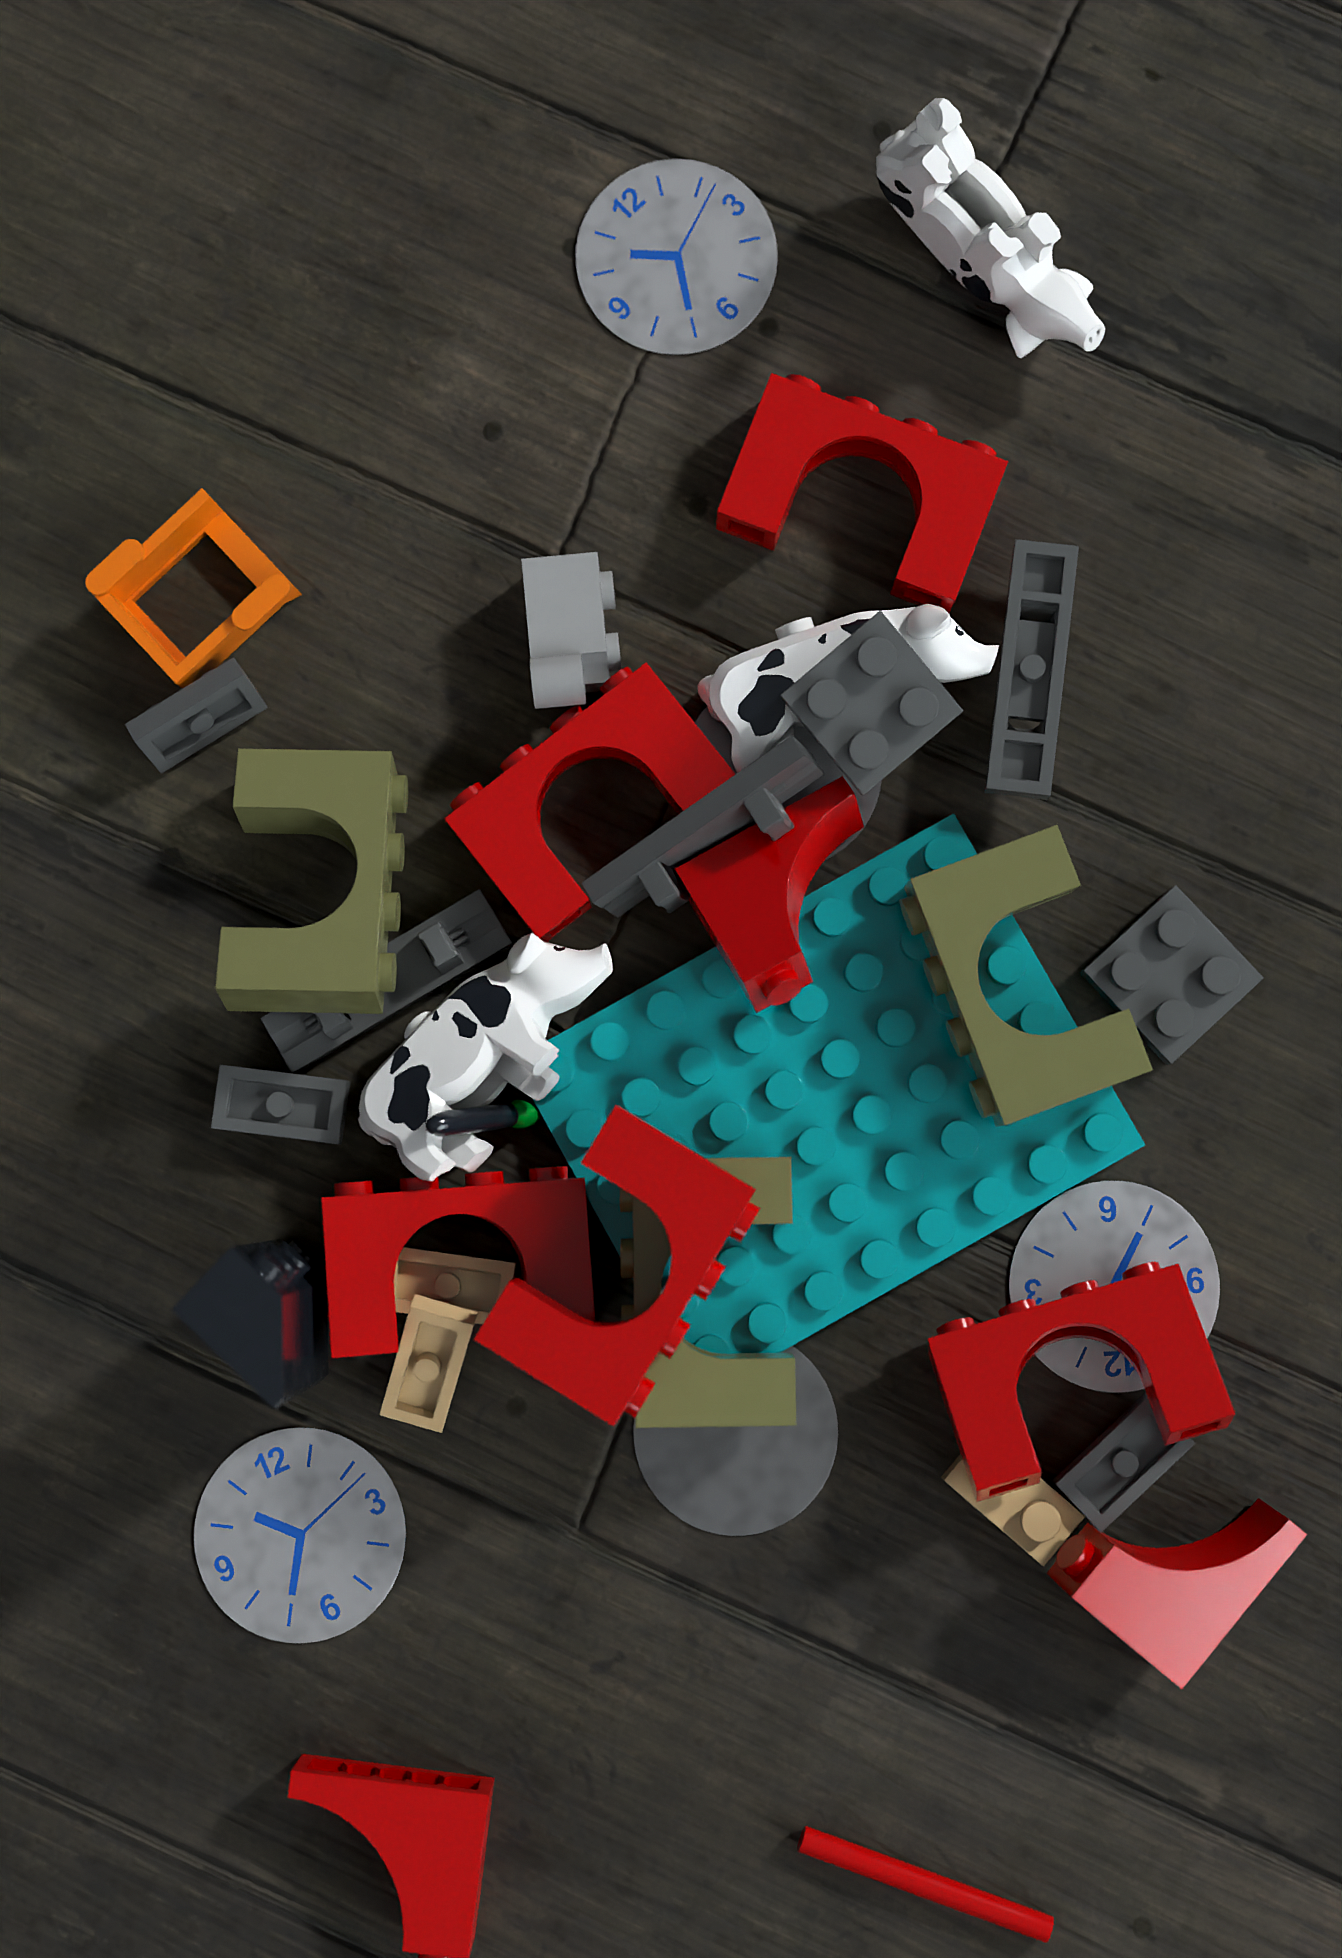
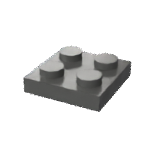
(871, 703)
(1172, 974)

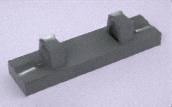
(1031, 668)
(729, 809)
(456, 942)

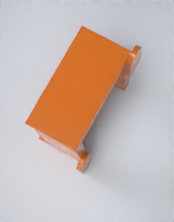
(136, 567)

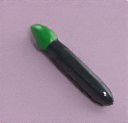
(456, 1122)

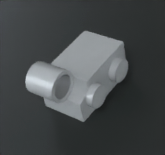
(568, 627)

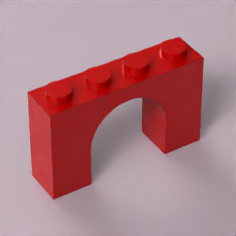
(804, 428)
(630, 723)
(368, 1231)
(1142, 1317)
(607, 1362)

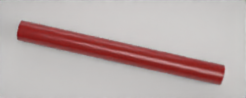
(925, 1884)

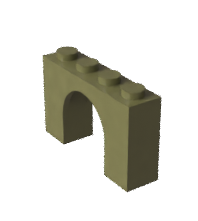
(344, 957)
(1013, 1069)
(698, 1384)

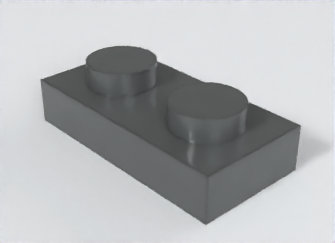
(196, 715)
(280, 1104)
(1119, 1465)

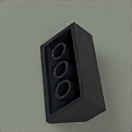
(264, 1316)

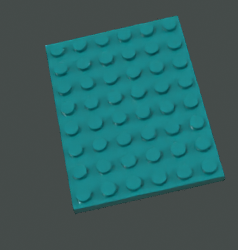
(850, 1087)

